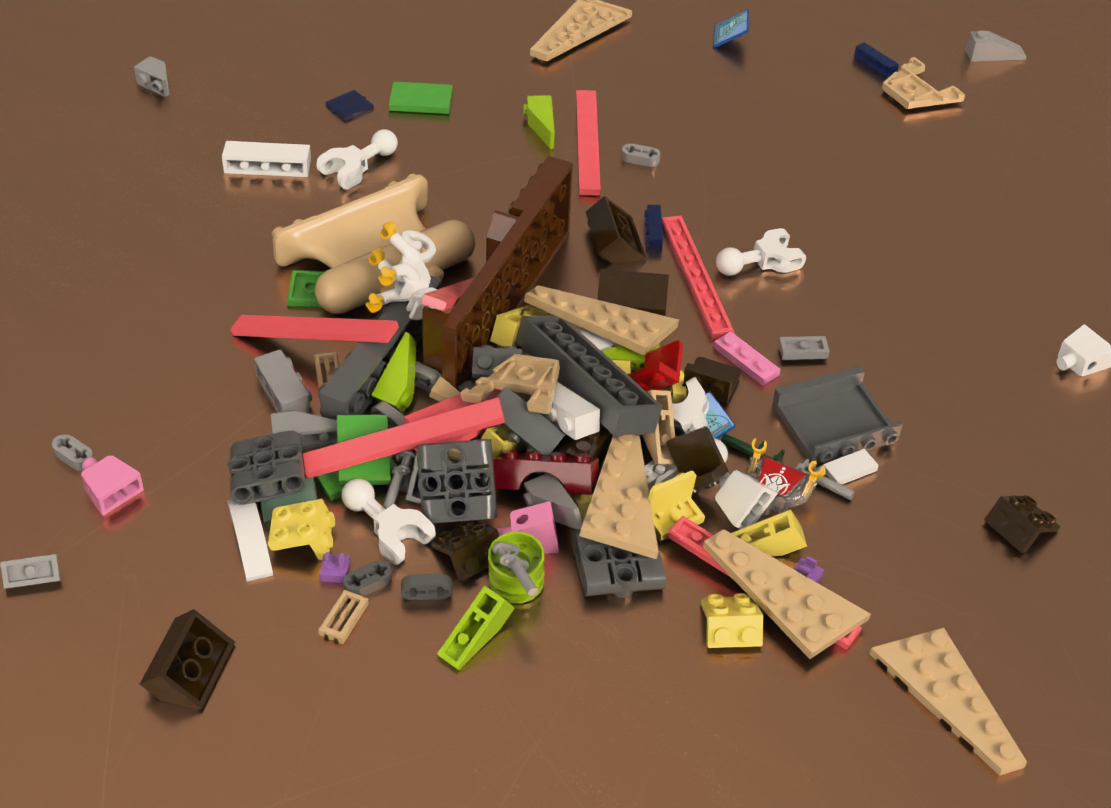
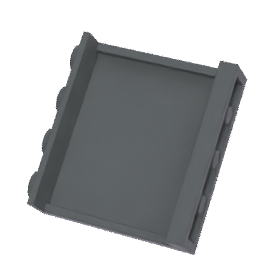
(834, 416)

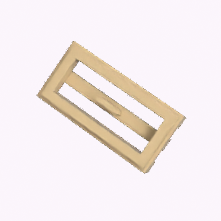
(326, 356)
(334, 633)

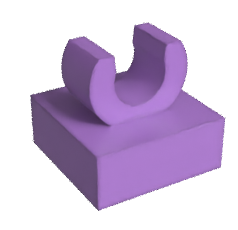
(334, 567)
(809, 569)

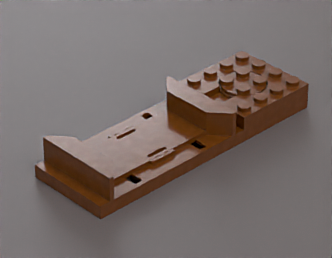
(516, 255)

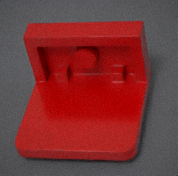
(660, 367)

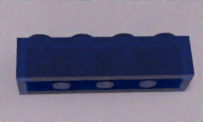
(876, 59)
(653, 227)

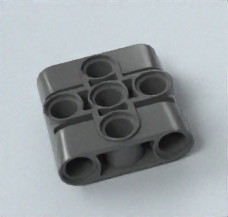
(472, 453)
(266, 467)
(615, 570)

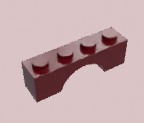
(576, 473)

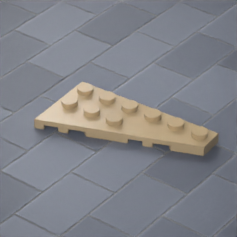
(578, 25)
(620, 324)
(620, 503)
(798, 605)
(950, 691)

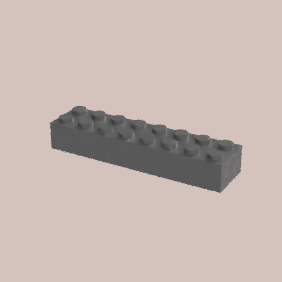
(591, 375)
(357, 377)

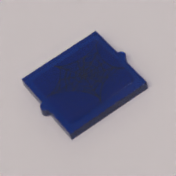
(349, 105)

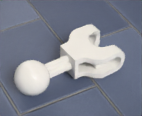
(352, 162)
(769, 253)
(692, 412)
(390, 524)

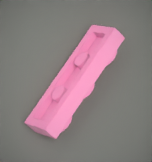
(747, 358)

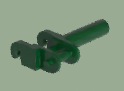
(747, 448)

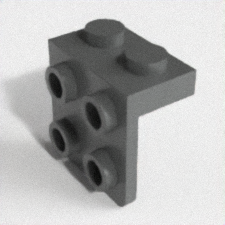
(487, 358)

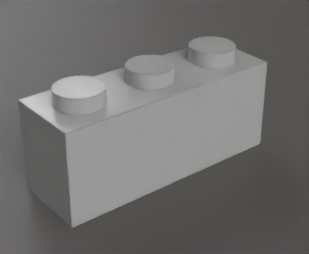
(282, 383)

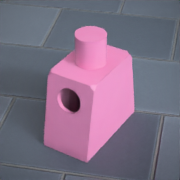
(110, 482)
(537, 521)

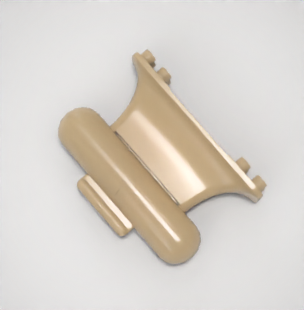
(350, 233)

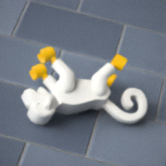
(409, 275)

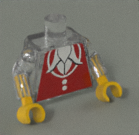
(790, 483)

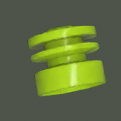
(503, 580)

